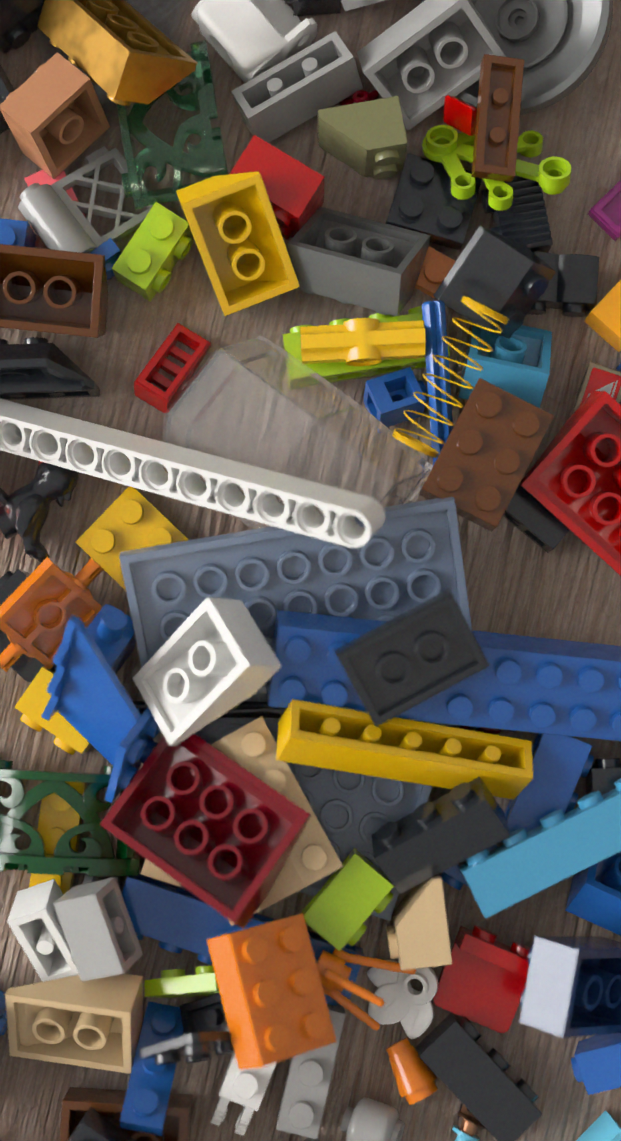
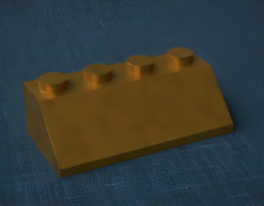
(116, 48)

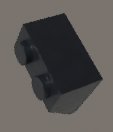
(497, 275)

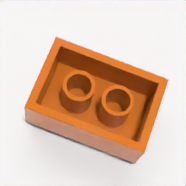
(271, 992)

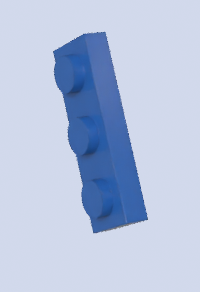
(151, 1084)

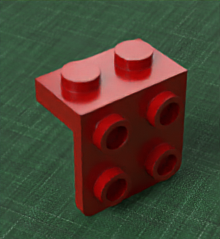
(483, 979)

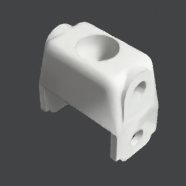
(253, 33)

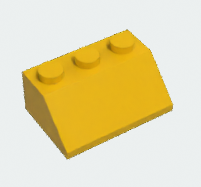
(238, 239)

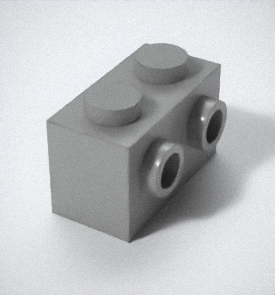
(98, 929)

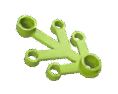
(447, 146)

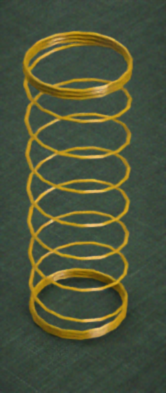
(409, 440)

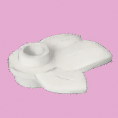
(402, 1002)

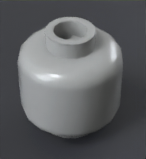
(372, 1122)

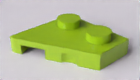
(177, 985)

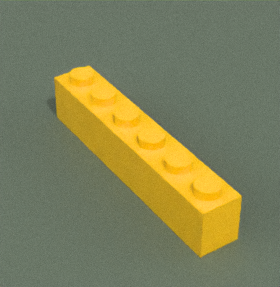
(402, 749)

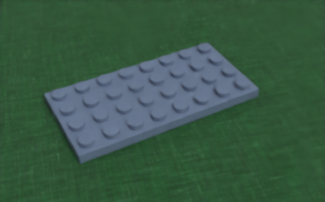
(284, 570)

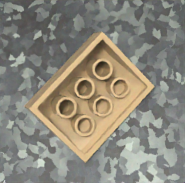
(313, 853)

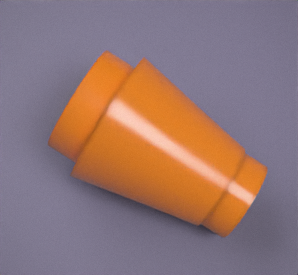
(411, 1073)

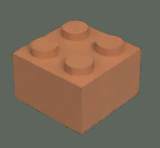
(55, 115)

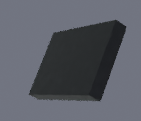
(412, 657)

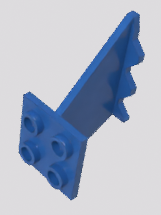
(99, 707)

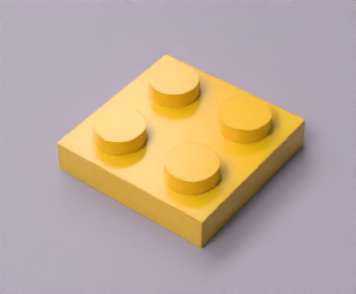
(126, 525)

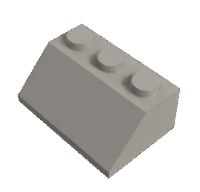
(429, 56)

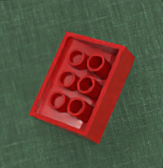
(582, 476)

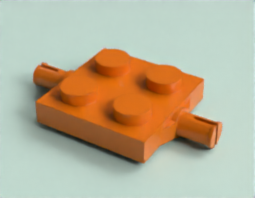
(40, 609)

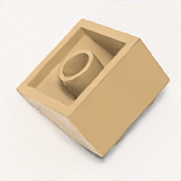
(420, 928)

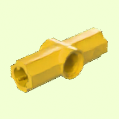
(363, 342)

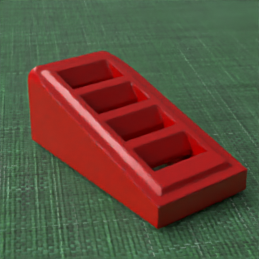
(156, 397)

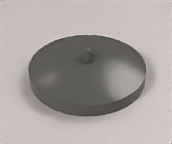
(554, 38)

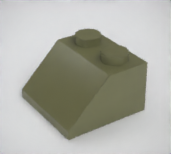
(365, 136)

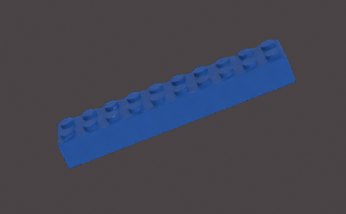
(526, 688)

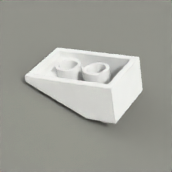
(206, 668)

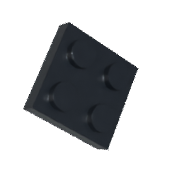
(426, 203)

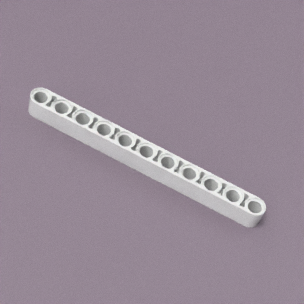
(33, 432)

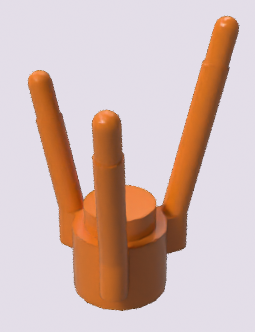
(335, 976)

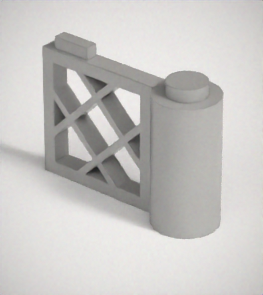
(61, 220)

